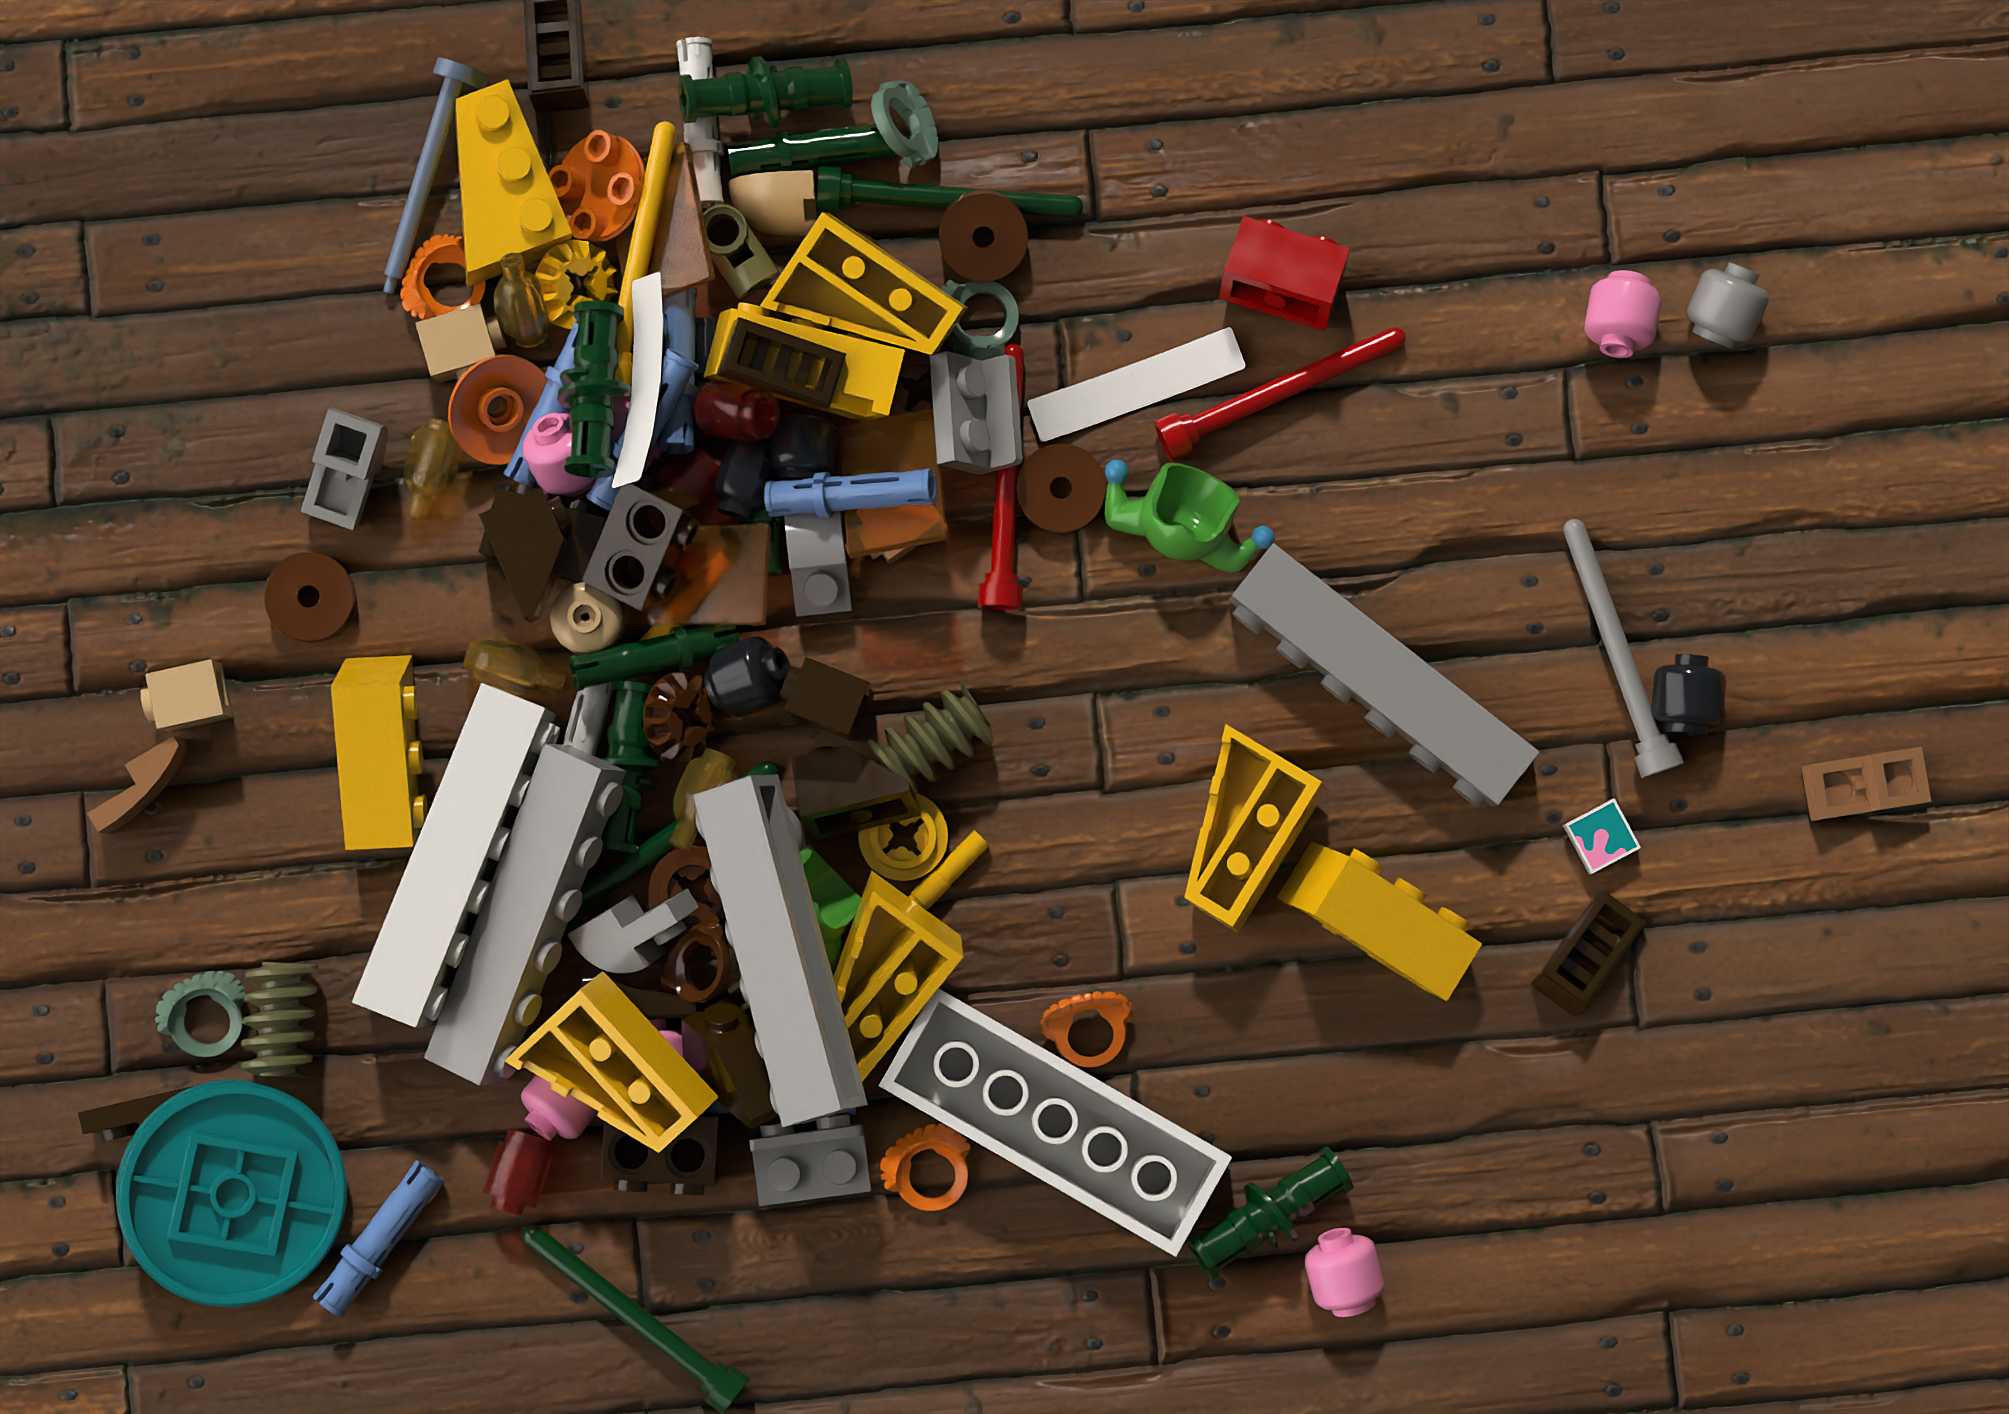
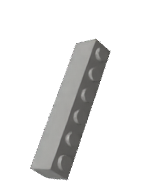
(1383, 677)
(526, 914)
(779, 950)

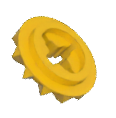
(579, 259)
(901, 863)

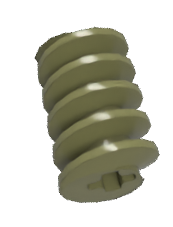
(934, 738)
(279, 1019)

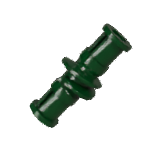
(765, 91)
(592, 388)
(629, 752)
(1269, 1212)

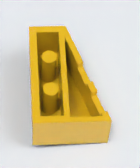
(502, 185)
(862, 289)
(867, 374)
(378, 752)
(1248, 827)
(1382, 917)
(890, 968)
(617, 1064)

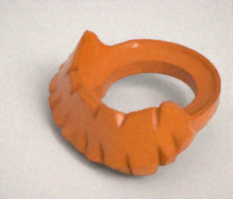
(416, 295)
(1060, 1016)
(897, 1164)

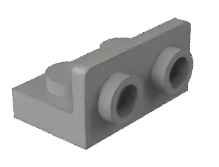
(975, 412)
(810, 1162)

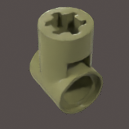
(753, 273)

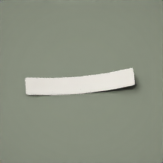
(645, 378)
(1136, 385)

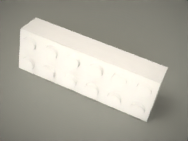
(455, 858)
(1055, 1121)

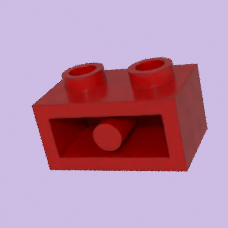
(1284, 272)

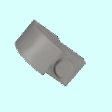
(344, 469)
(818, 563)
(629, 939)

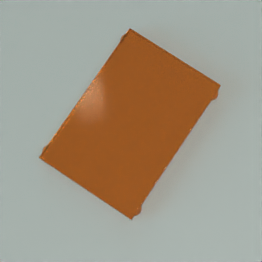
(681, 237)
(892, 445)
(717, 582)

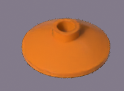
(494, 435)

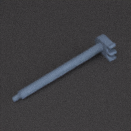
(454, 76)

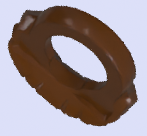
(677, 967)

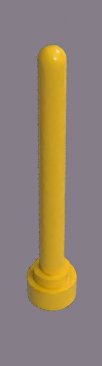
(643, 239)

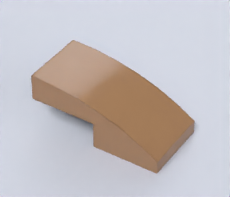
(151, 775)
(1866, 783)

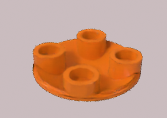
(599, 186)

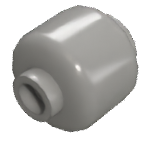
(1727, 305)

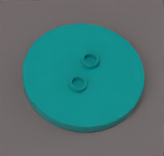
(231, 1193)

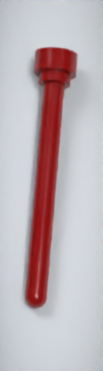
(1183, 432)
(1001, 586)

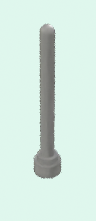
(1654, 749)

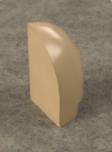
(776, 201)

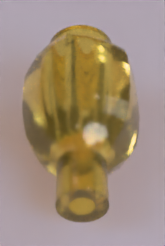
(521, 303)
(430, 465)
(510, 666)
(700, 775)

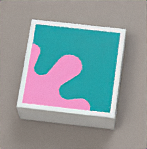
(1601, 836)

